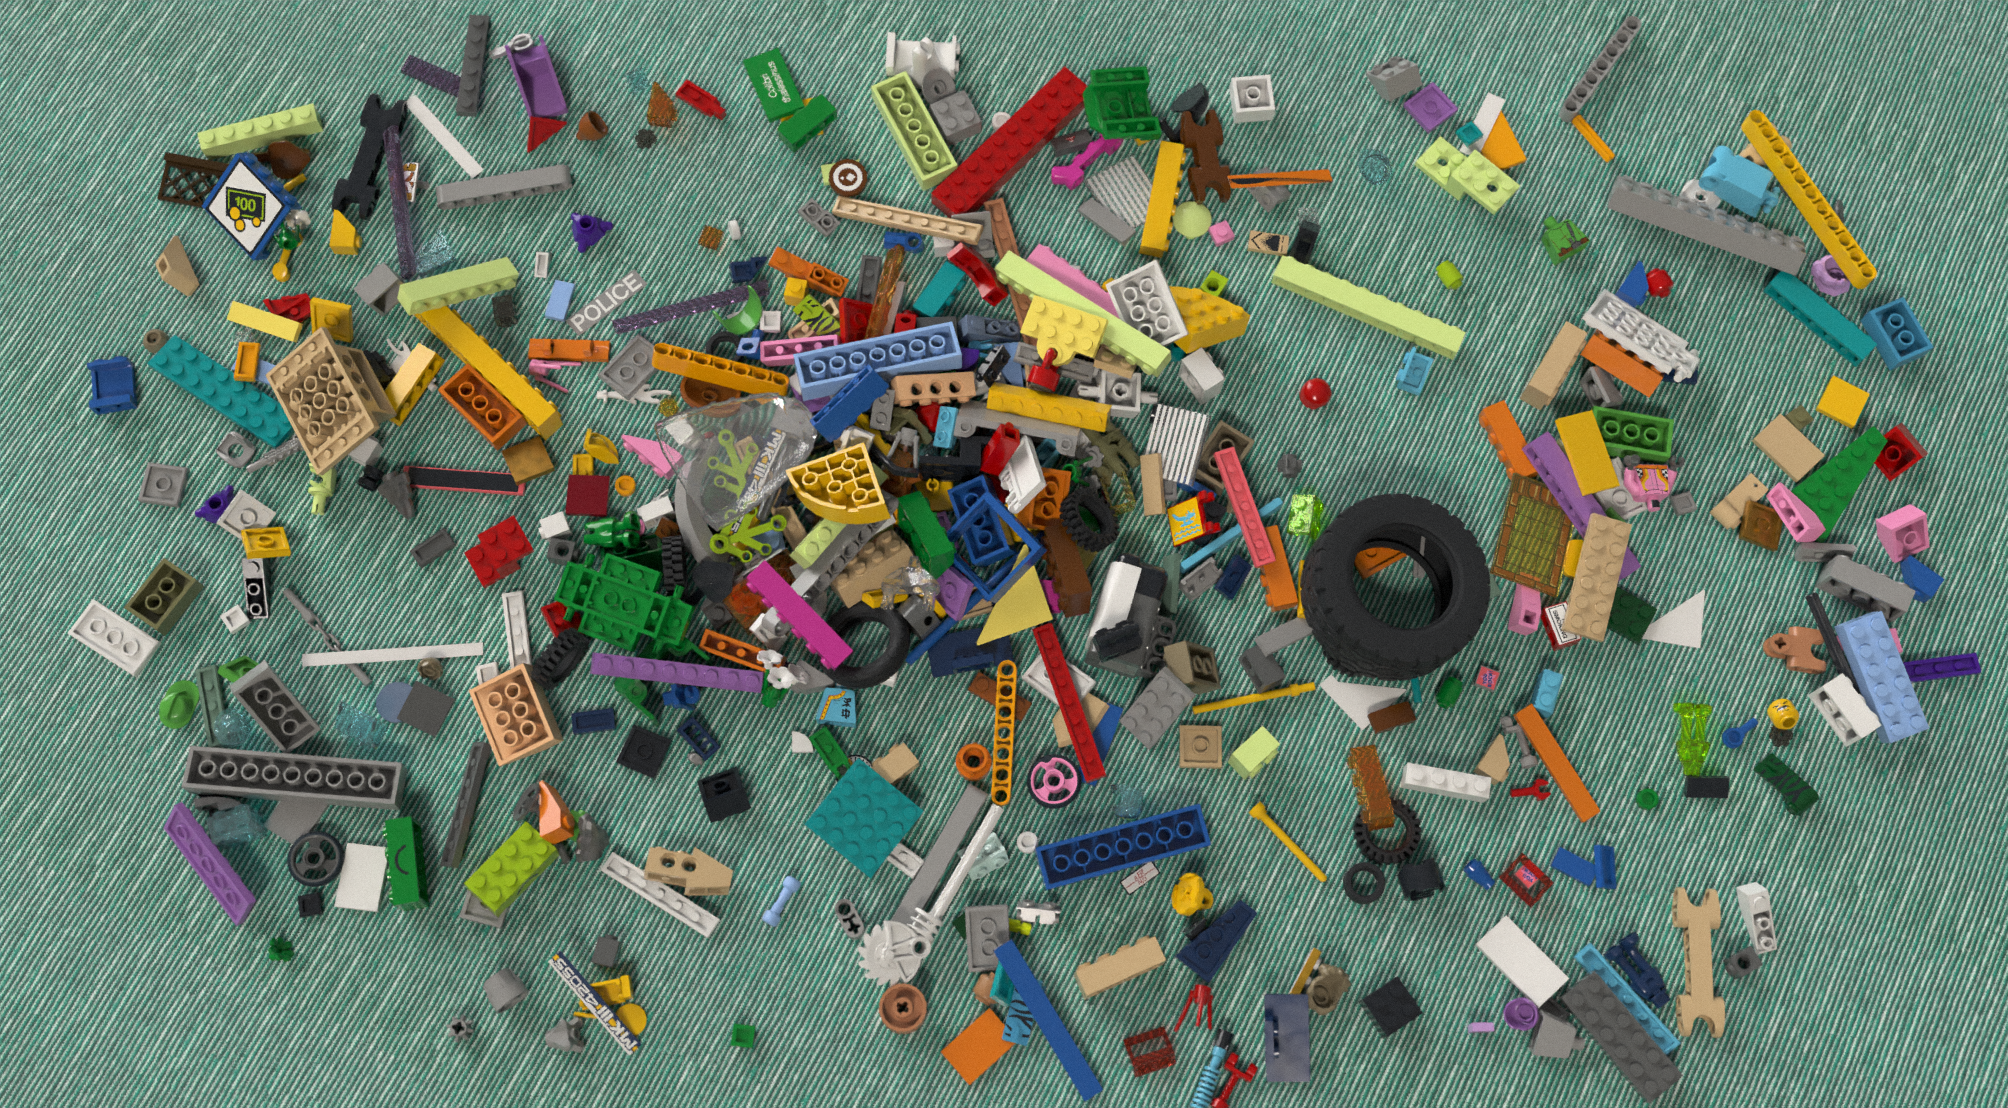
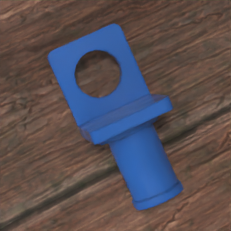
(751, 345)

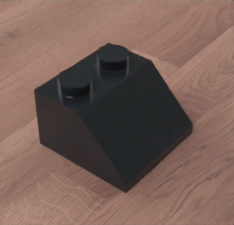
(724, 794)

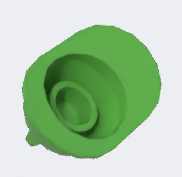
(179, 704)

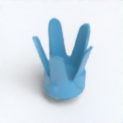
(985, 346)

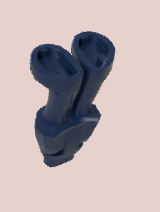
(1649, 982)

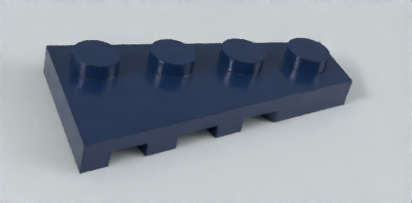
(1214, 944)

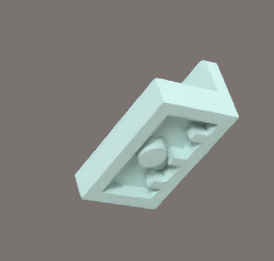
(990, 857)

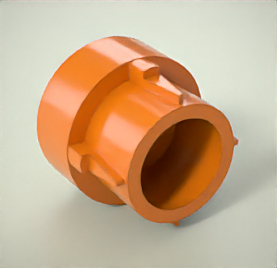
(973, 751)

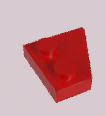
(554, 615)

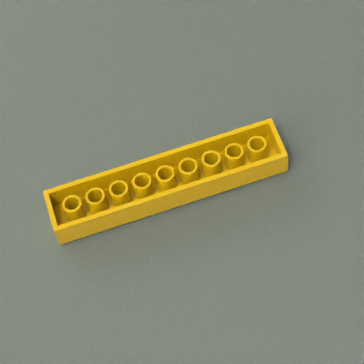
(488, 362)

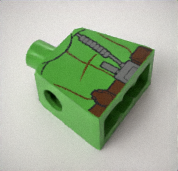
(1563, 239)

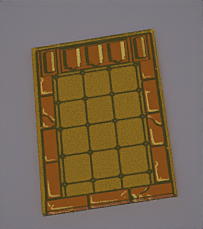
(1532, 537)

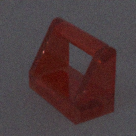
(1520, 891)
(1151, 1061)

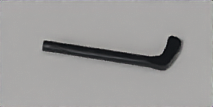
(892, 468)

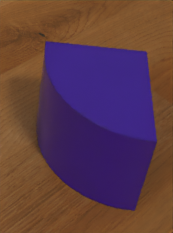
(970, 360)

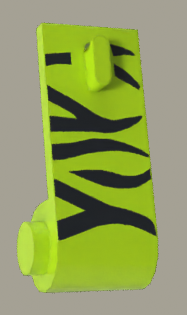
(817, 317)

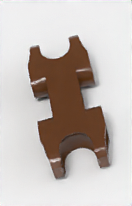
(1203, 143)

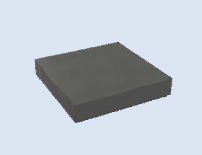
(425, 708)

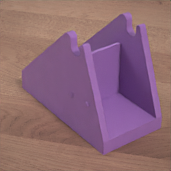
(537, 81)

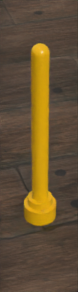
(1260, 813)

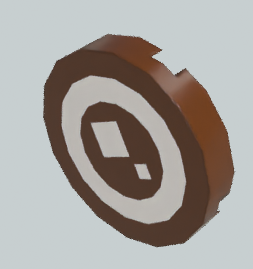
(847, 178)

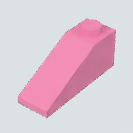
(1797, 517)

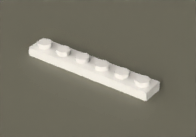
(660, 895)

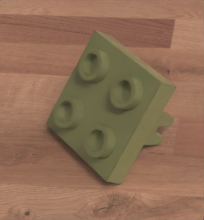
(908, 419)

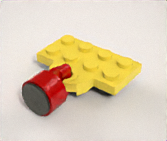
(1060, 335)

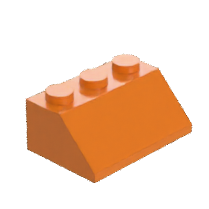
(1044, 507)

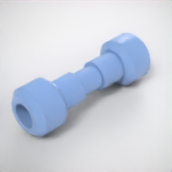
(790, 886)

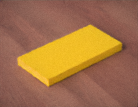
(1587, 453)

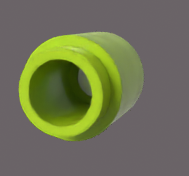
(1449, 275)

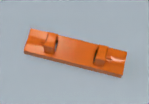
(569, 350)

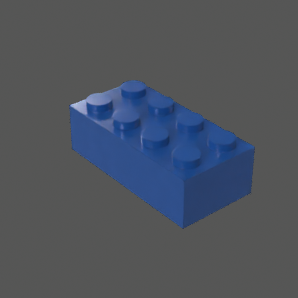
(989, 536)

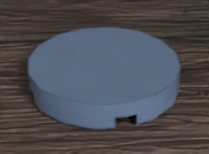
(391, 700)

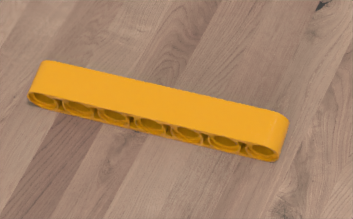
(718, 370)
(1001, 722)

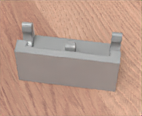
(1200, 580)

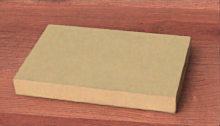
(1788, 448)

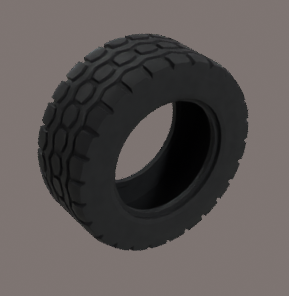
(1449, 560)

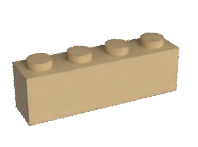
(896, 764)

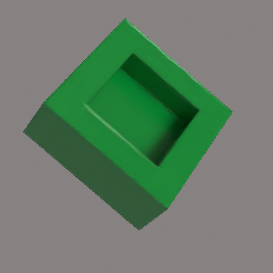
(743, 1036)

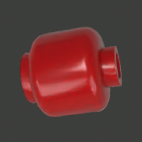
(1659, 283)

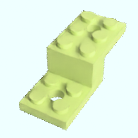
(1467, 175)

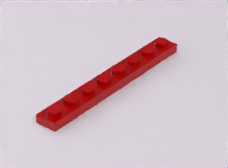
(1069, 703)

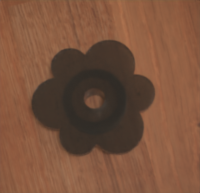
(645, 139)
(1779, 740)

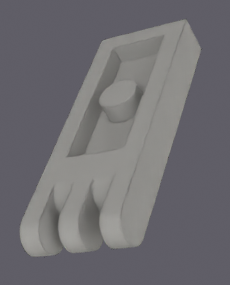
(1822, 551)

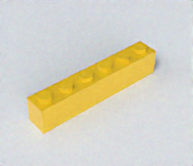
(1161, 199)
(1049, 406)

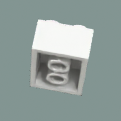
(1845, 710)

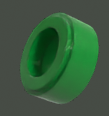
(1647, 799)

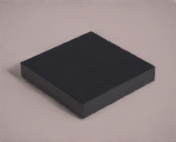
(644, 751)

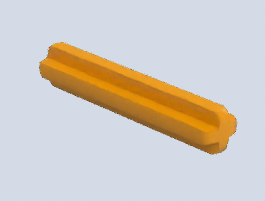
(1593, 138)

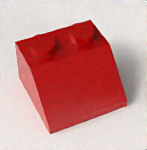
(1899, 452)

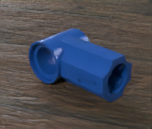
(893, 238)

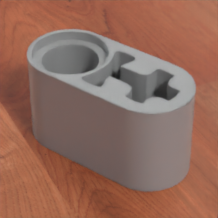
(846, 926)

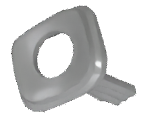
(231, 439)

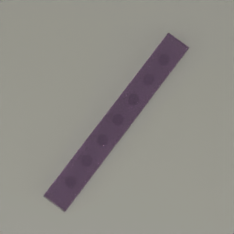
(399, 202)
(688, 307)

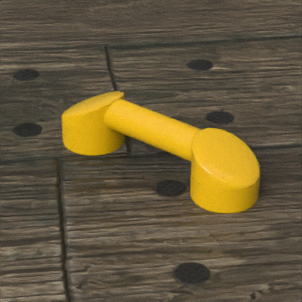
(280, 269)

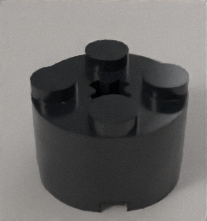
(1421, 880)

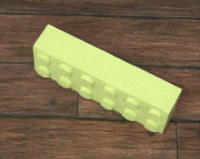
(913, 130)

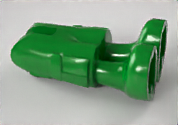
(606, 531)

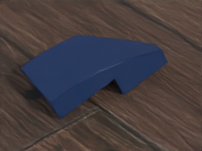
(746, 270)

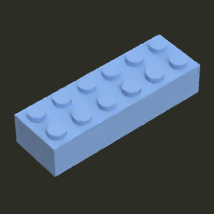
(1881, 676)

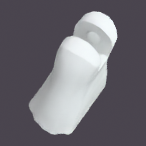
(923, 60)

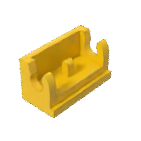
(609, 991)

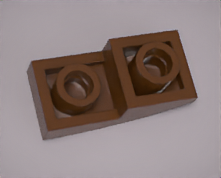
(1391, 717)

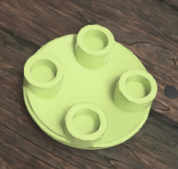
(1192, 219)

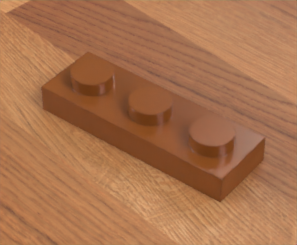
(986, 690)

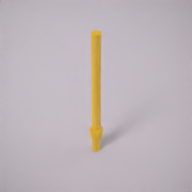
(1292, 690)

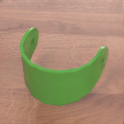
(747, 318)

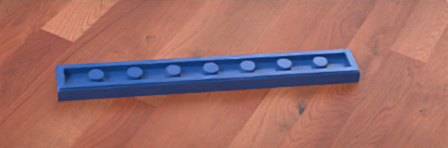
(1048, 1020)

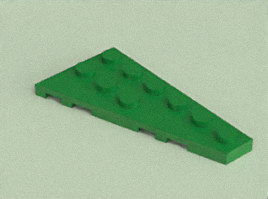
(1836, 482)

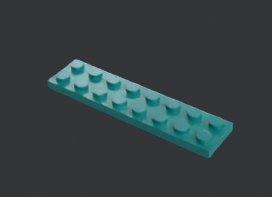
(218, 389)

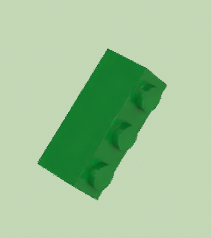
(807, 123)

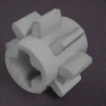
(462, 1034)

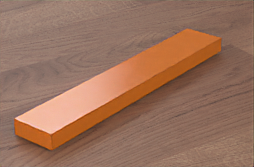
(1556, 763)

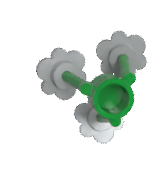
(1094, 458)

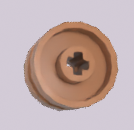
(899, 996)

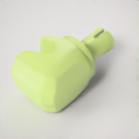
(322, 490)

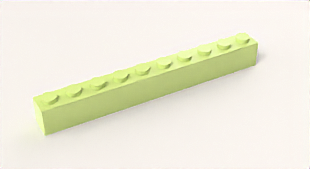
(1368, 307)
(1118, 336)

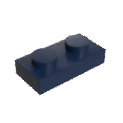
(1233, 577)

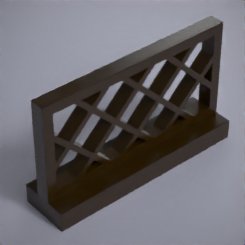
(190, 164)

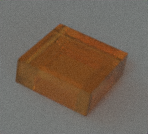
(711, 237)

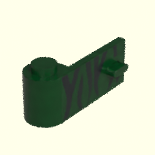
(1798, 793)

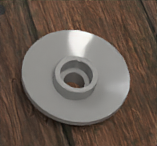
(941, 81)

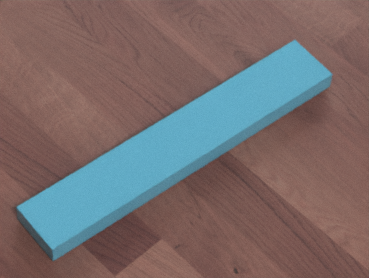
(1226, 538)
(1592, 960)

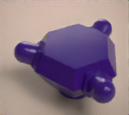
(588, 230)
(216, 505)

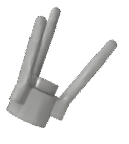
(907, 438)

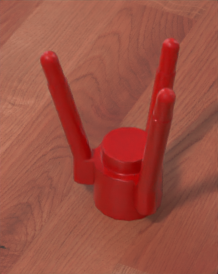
(1202, 997)

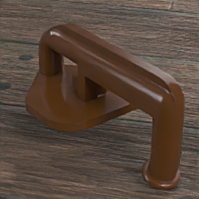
(285, 158)

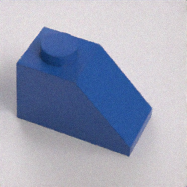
(1634, 287)
(1920, 578)

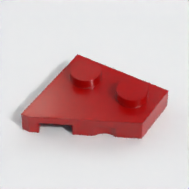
(293, 308)

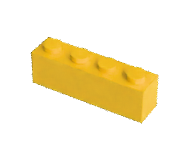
(412, 381)

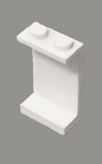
(900, 55)

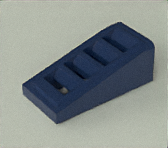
(692, 721)

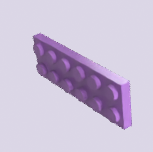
(209, 864)

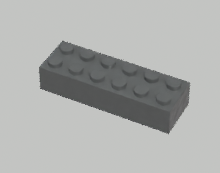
(1620, 1037)

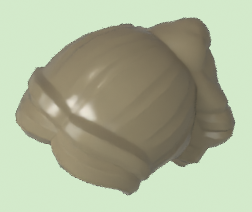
(1327, 988)

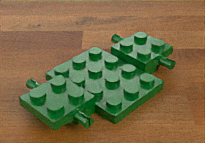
(623, 603)

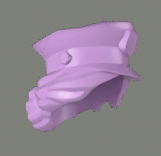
(1829, 276)

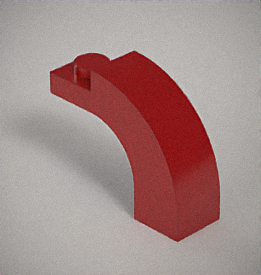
(980, 272)

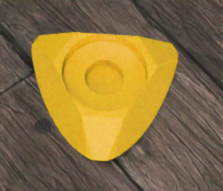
(600, 447)

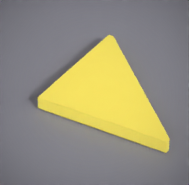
(1019, 608)

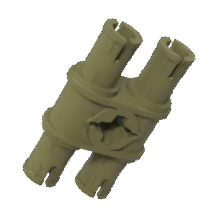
(1112, 446)

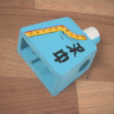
(838, 707)

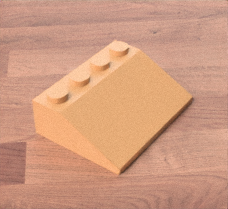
(515, 715)

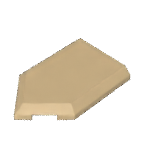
(1094, 711)

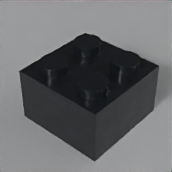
(1390, 1007)

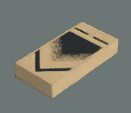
(1268, 243)

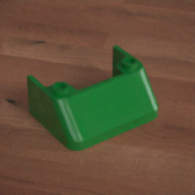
(635, 691)

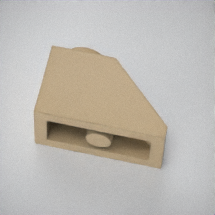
(1494, 761)

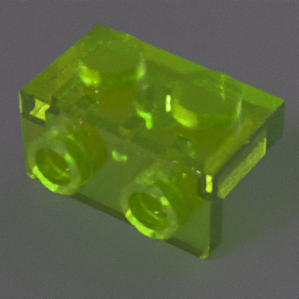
(1305, 515)

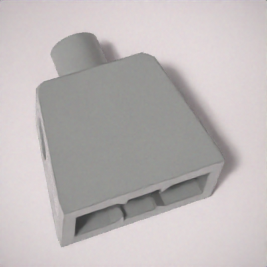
(1554, 1037)

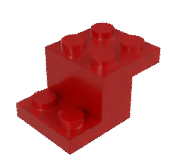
(499, 551)

